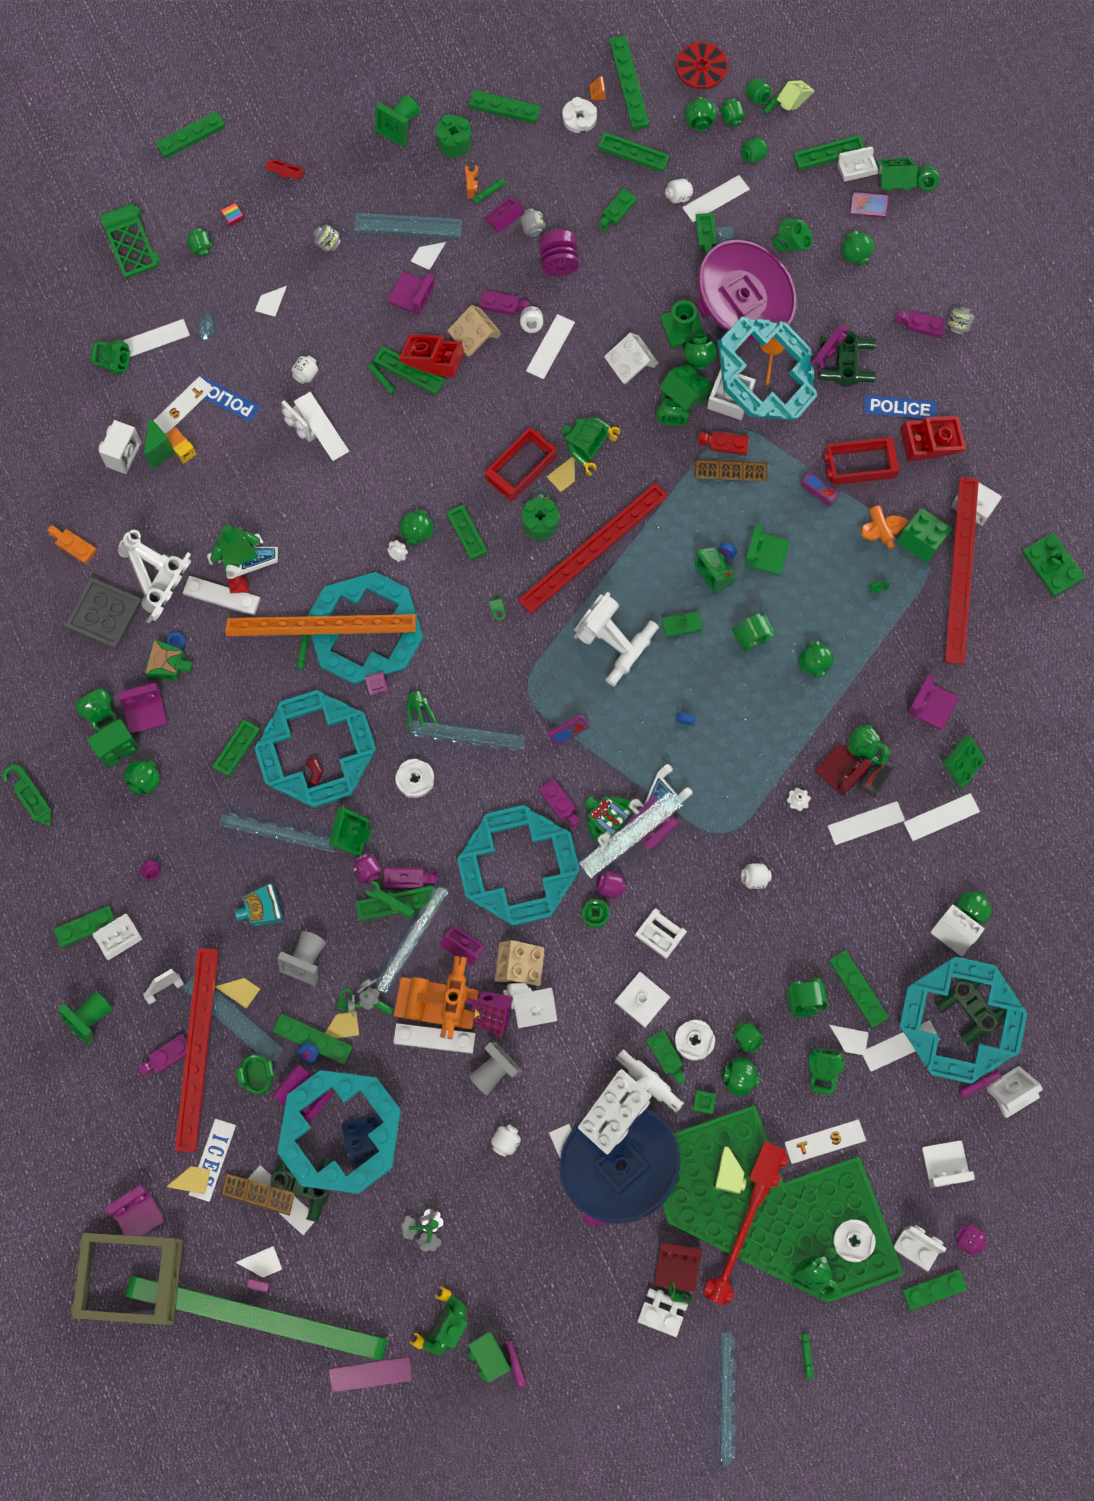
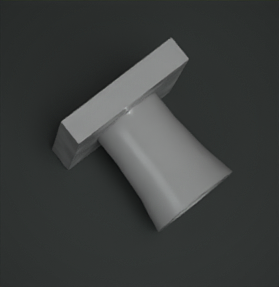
(301, 963)
(494, 1069)

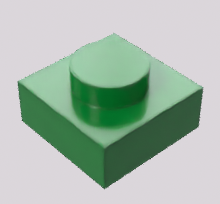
(704, 1102)

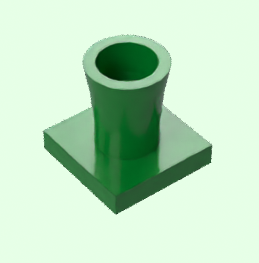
(394, 122)
(681, 323)
(85, 1016)

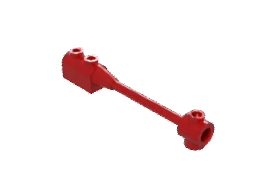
(765, 1177)

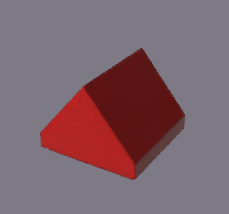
(238, 584)

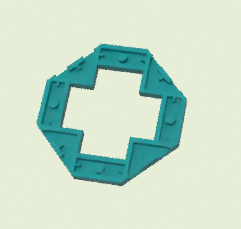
(732, 365)
(353, 591)
(295, 784)
(554, 886)
(999, 995)
(295, 1126)

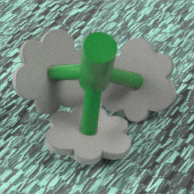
(368, 999)
(430, 1223)

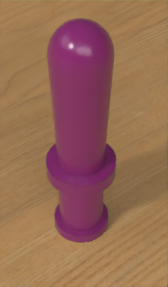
(977, 1085)
(515, 1366)

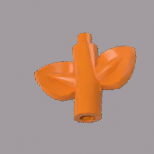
(883, 527)

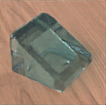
(207, 327)

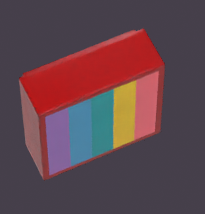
(232, 214)

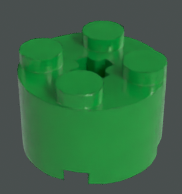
(453, 135)
(540, 509)
(753, 631)
(806, 998)

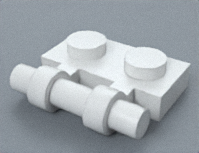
(659, 1318)

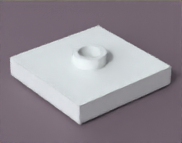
(642, 999)
(535, 1007)

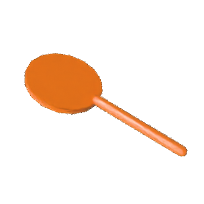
(772, 348)

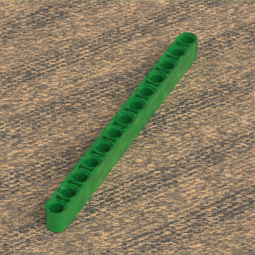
(263, 1319)

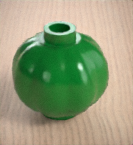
(700, 114)
(857, 248)
(700, 351)
(416, 527)
(816, 659)
(142, 777)
(975, 906)
(740, 1076)

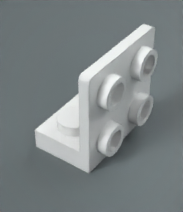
(630, 357)
(294, 418)
(986, 503)
(957, 930)
(946, 1164)
(918, 1247)

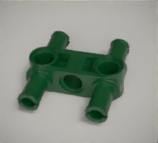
(848, 361)
(974, 1007)
(293, 1186)

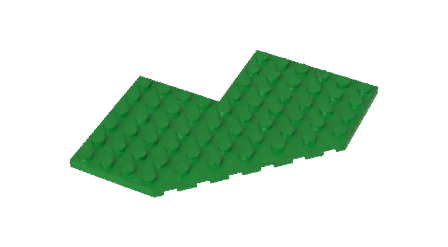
(789, 1221)

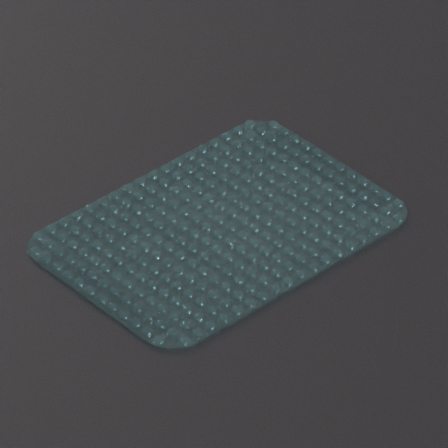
(749, 706)

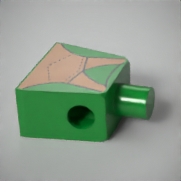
(166, 662)

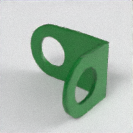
(497, 605)
(341, 1004)
(676, 1296)

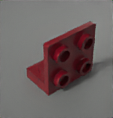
(842, 769)
(678, 1266)

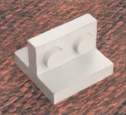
(1014, 1091)

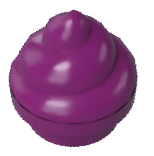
(150, 869)

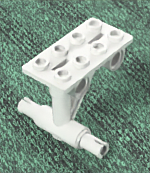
(165, 579)
(598, 624)
(624, 1101)

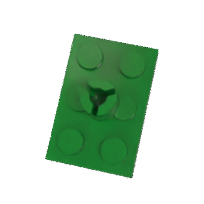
(1053, 564)

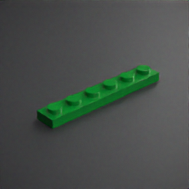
(629, 83)

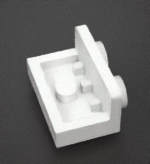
(857, 164)
(117, 936)

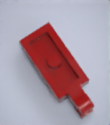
(725, 442)

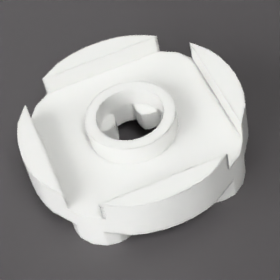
(583, 107)
(405, 773)
(704, 1034)
(843, 1246)

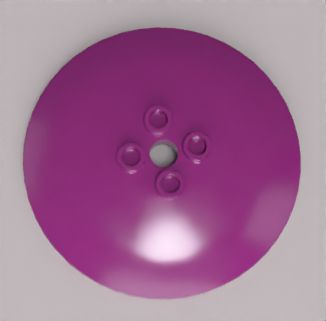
(746, 268)

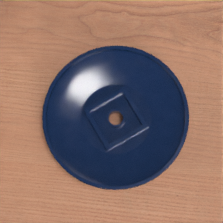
(626, 1195)

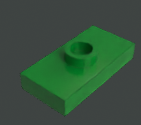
(682, 624)

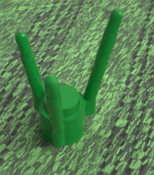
(417, 702)

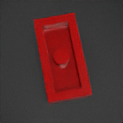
(284, 169)

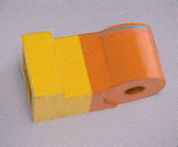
(181, 445)

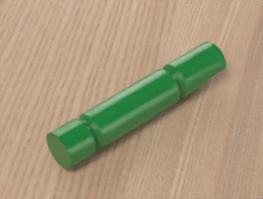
(772, 103)
(485, 193)
(381, 378)
(302, 651)
(807, 1356)

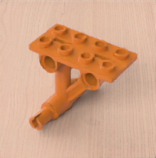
(437, 1002)

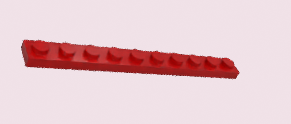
(592, 549)
(961, 571)
(196, 1050)

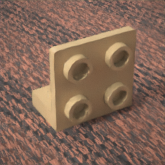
(473, 329)
(519, 963)

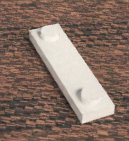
(221, 596)
(430, 1038)

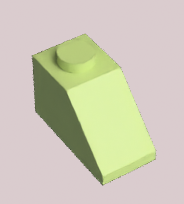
(794, 94)
(730, 1173)

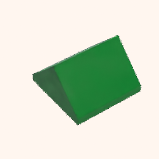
(157, 445)

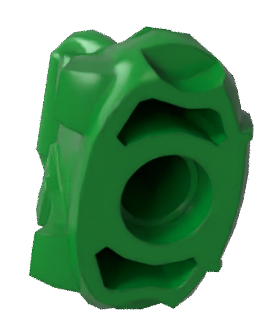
(114, 356)
(671, 413)
(95, 708)
(866, 744)
(825, 1066)
(817, 1275)

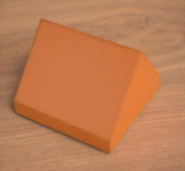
(597, 89)

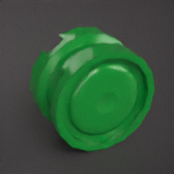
(595, 914)

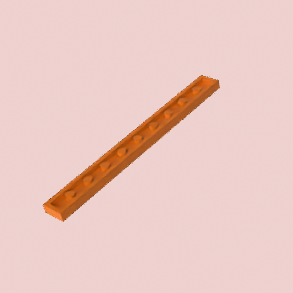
(321, 625)

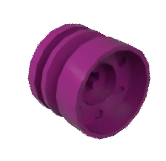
(558, 253)

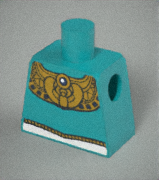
(261, 907)

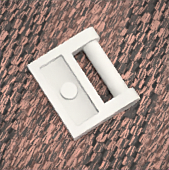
(658, 939)

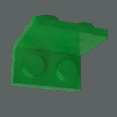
(766, 552)

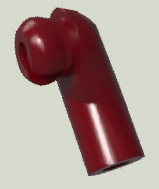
(316, 769)

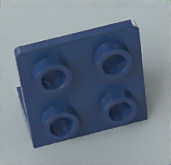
(358, 1144)

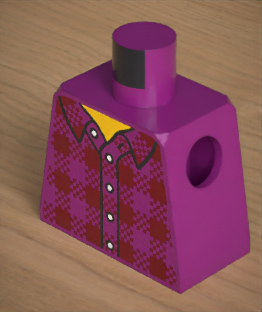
(491, 1012)

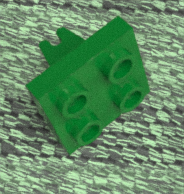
(964, 761)
(350, 832)

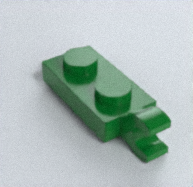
(617, 209)
(706, 231)
(390, 901)
(666, 1056)

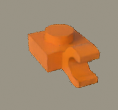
(471, 184)

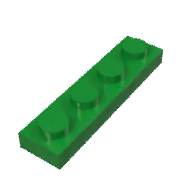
(504, 106)
(190, 135)
(633, 152)
(826, 153)
(390, 361)
(373, 909)
(858, 989)
(301, 1033)

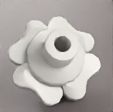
(397, 551)
(798, 799)

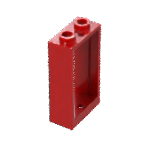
(885, 444)
(504, 487)

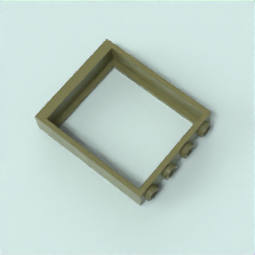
(166, 1285)

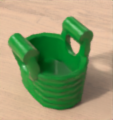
(794, 234)
(255, 1074)

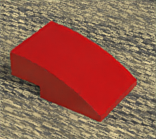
(432, 354)
(932, 438)

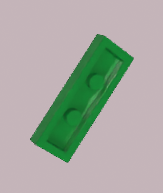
(467, 533)
(236, 748)
(83, 927)
(934, 1290)

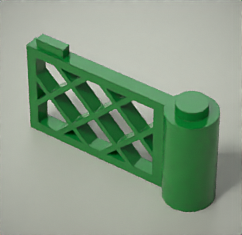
(121, 220)

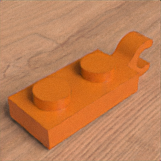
(72, 544)

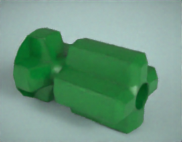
(877, 586)

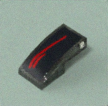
(876, 778)

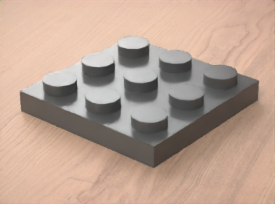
(103, 613)

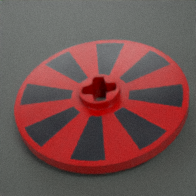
(701, 77)

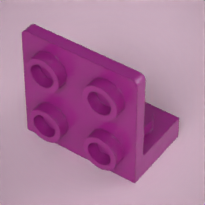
(412, 292)
(933, 704)
(143, 708)
(657, 835)
(294, 1080)
(136, 1212)

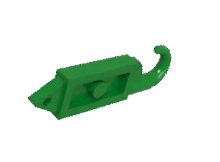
(29, 795)

